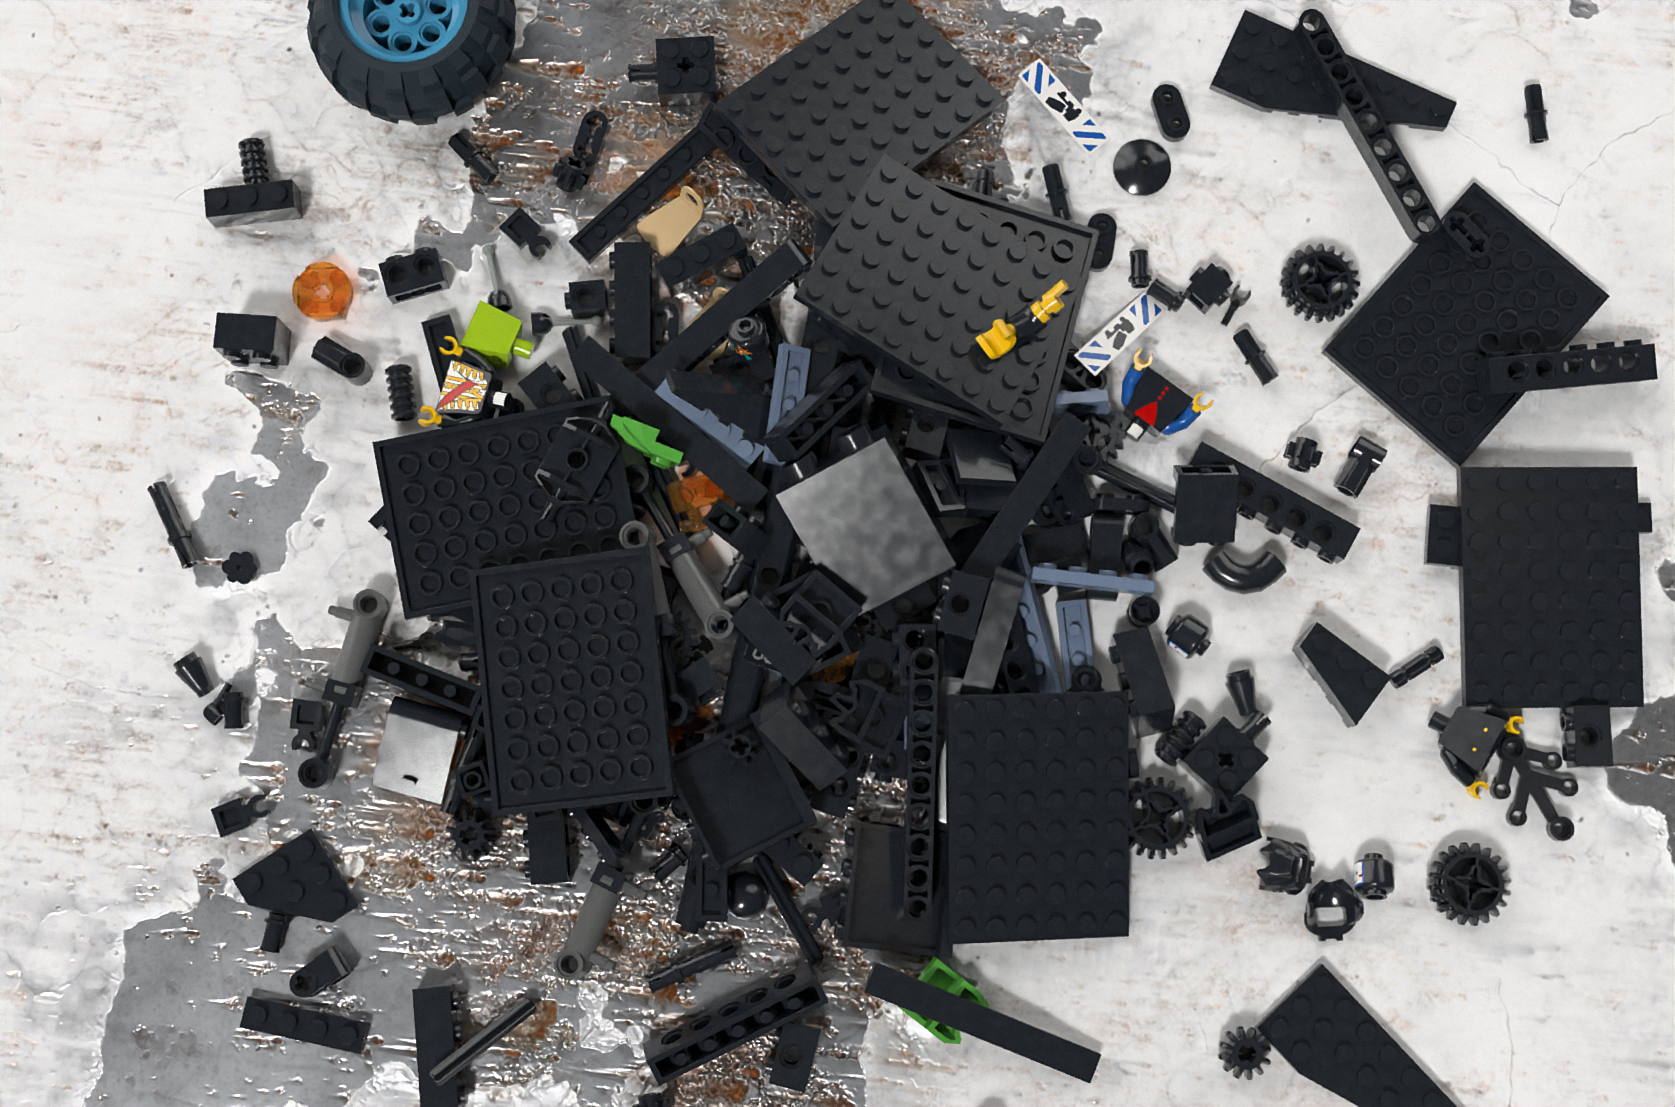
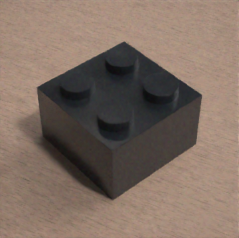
(252, 340)

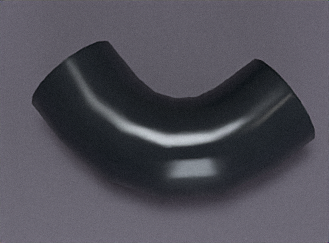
(1245, 578)

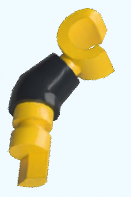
(1022, 324)

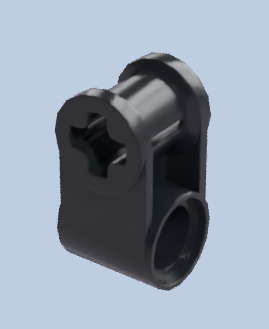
(324, 971)

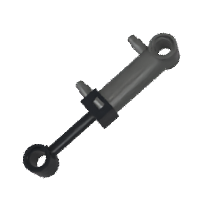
(682, 558)
(666, 621)
(346, 682)
(601, 901)

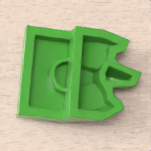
(643, 439)
(945, 978)

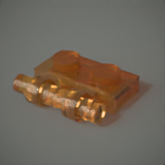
(692, 494)

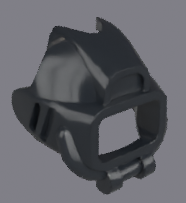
(1284, 866)
(1333, 895)

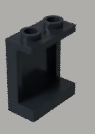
(1205, 504)

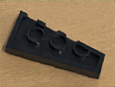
(734, 148)

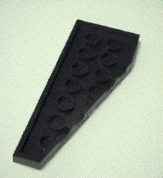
(1272, 74)
(1344, 1048)

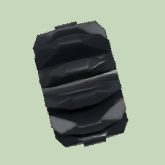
(474, 845)
(1256, 1052)

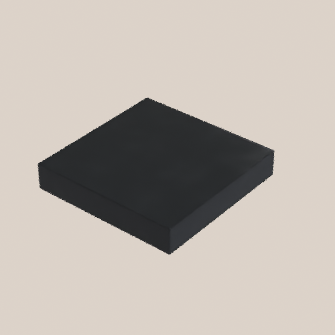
(978, 459)

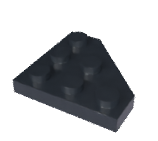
(299, 882)

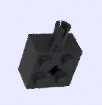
(668, 69)
(1237, 744)

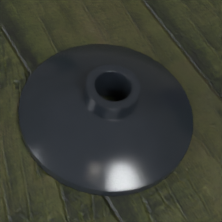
(1141, 180)

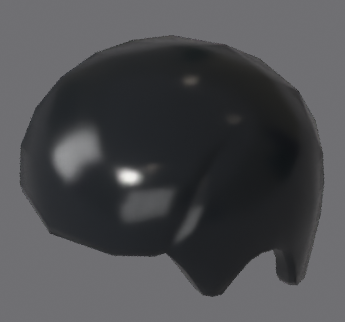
(746, 896)

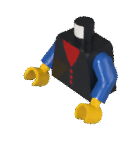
(1156, 403)

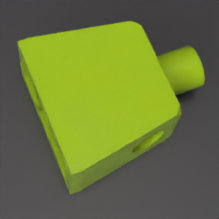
(496, 336)

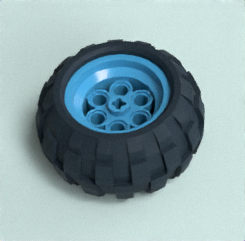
(428, 76)

